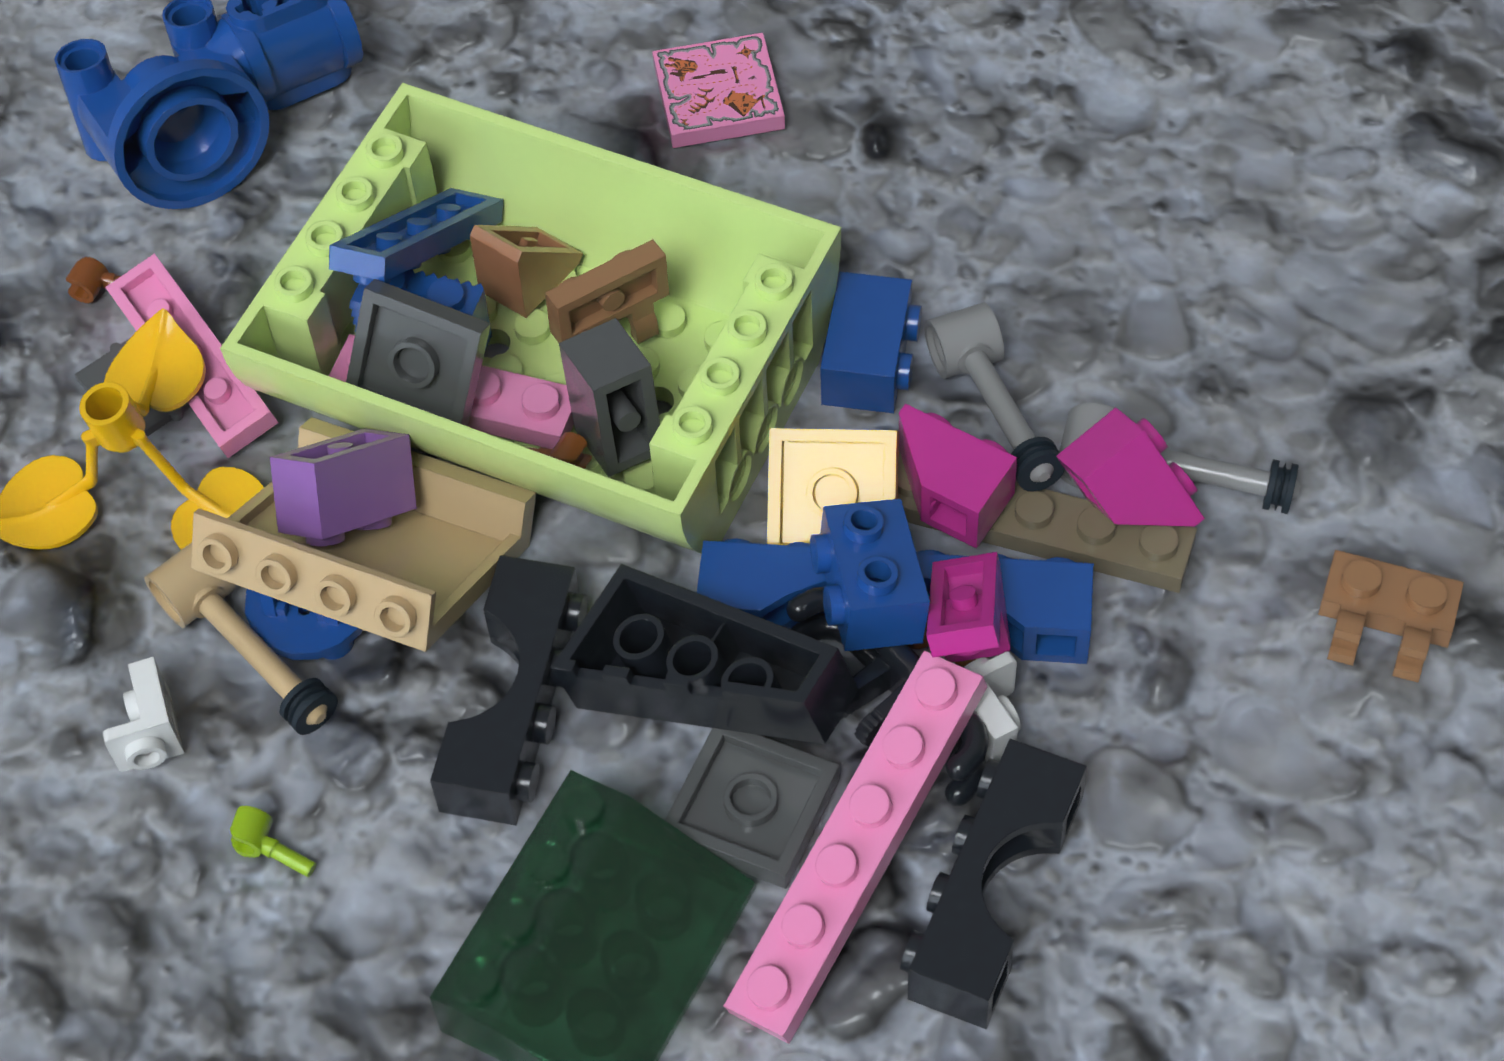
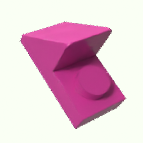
(967, 609)

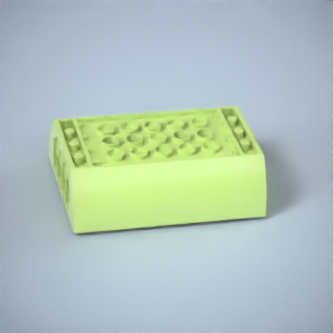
(732, 342)

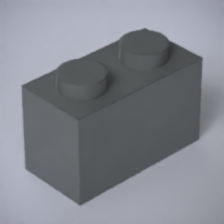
(611, 395)

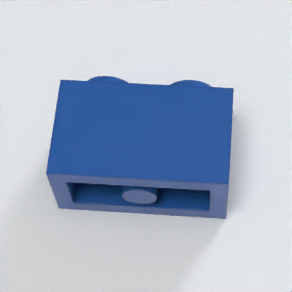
(867, 342)

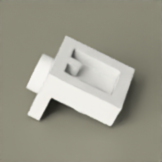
(994, 707)
(152, 727)

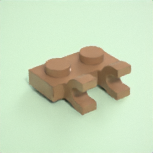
(613, 290)
(1390, 600)

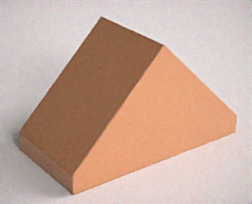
(520, 264)

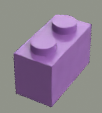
(343, 485)

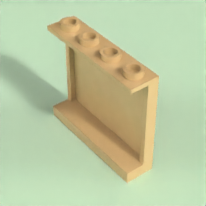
(390, 580)

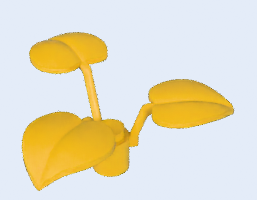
(155, 369)

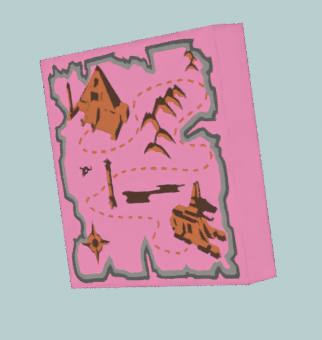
(718, 90)

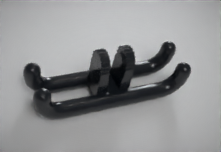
(888, 670)

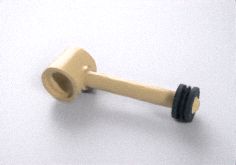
(194, 595)

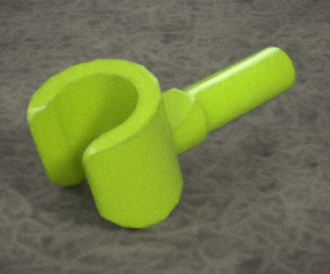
(251, 839)

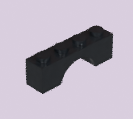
(490, 759)
(964, 953)

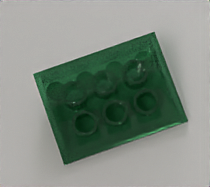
(591, 936)

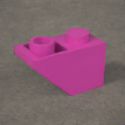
(954, 476)
(1126, 476)

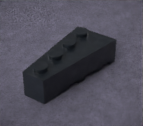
(701, 663)

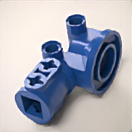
(200, 119)

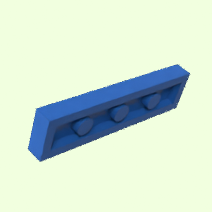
(413, 235)

